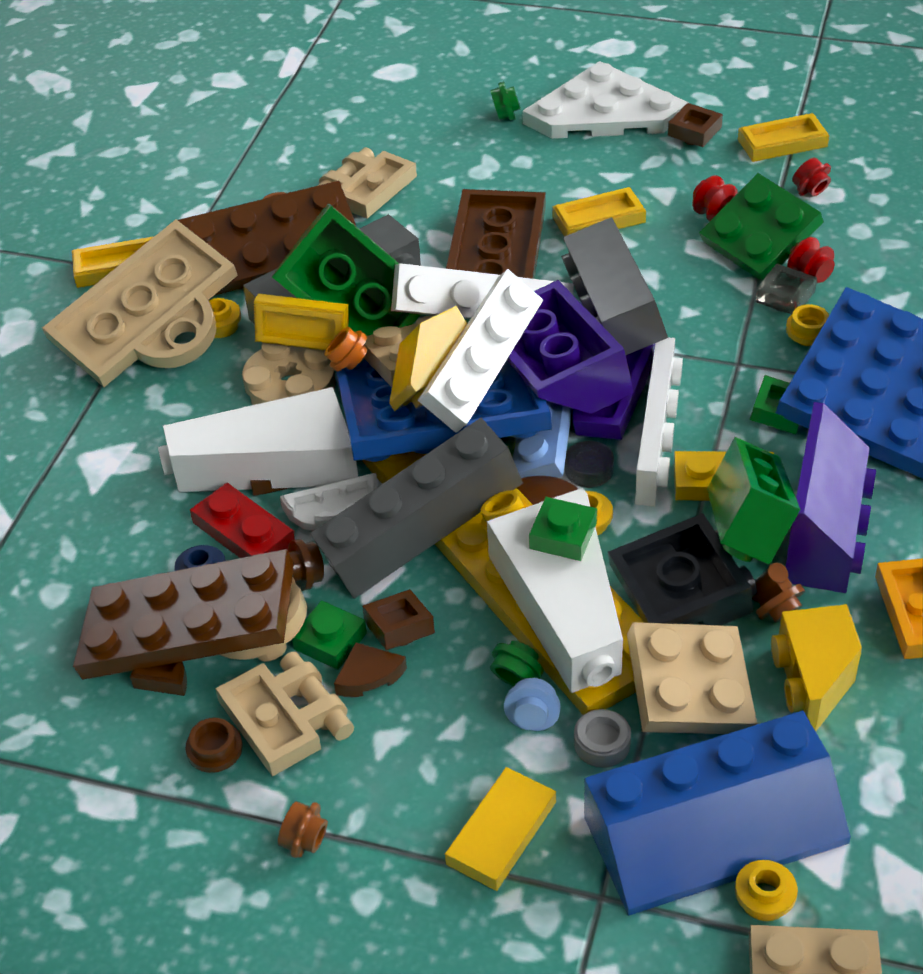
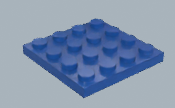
(869, 375)
(380, 431)

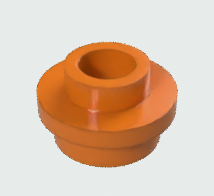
(346, 349)

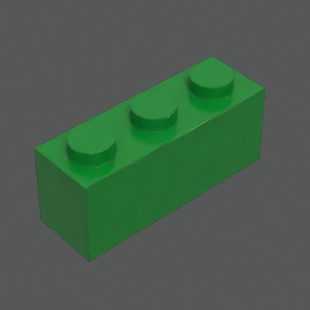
(752, 502)

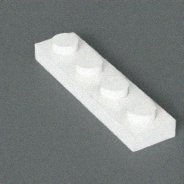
(438, 289)
(480, 351)
(657, 433)

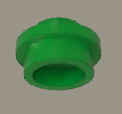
(505, 101)
(515, 662)

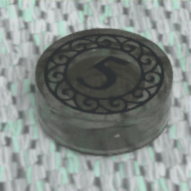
(589, 464)

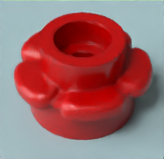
(812, 177)

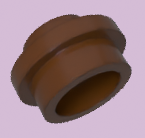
(307, 563)
(213, 745)

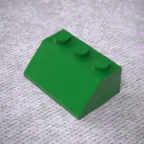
(346, 267)

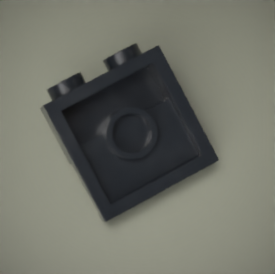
(684, 576)

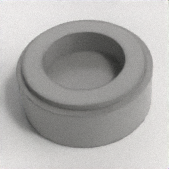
(602, 738)

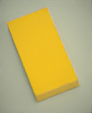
(783, 137)
(584, 212)
(96, 262)
(298, 321)
(500, 828)

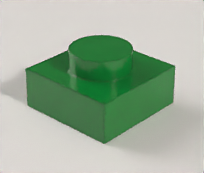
(766, 405)
(563, 528)
(329, 634)

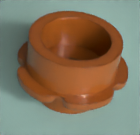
(302, 829)

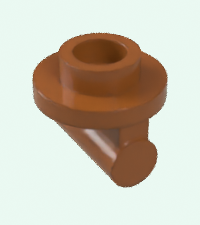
(776, 593)

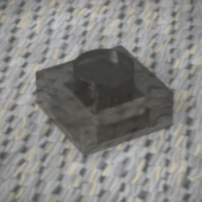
(785, 289)

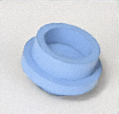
(532, 705)

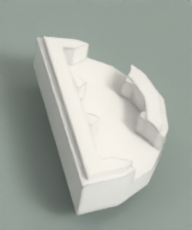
(320, 504)

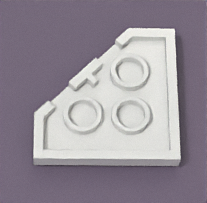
(602, 102)

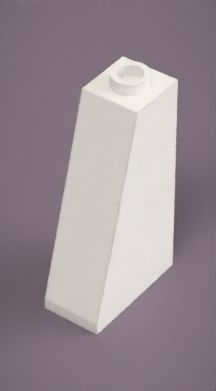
(282, 440)
(561, 598)

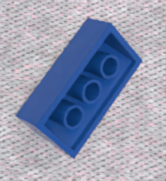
(713, 808)

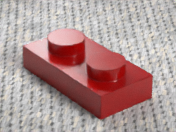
(240, 523)

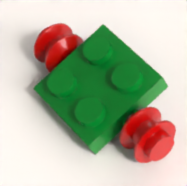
(762, 227)

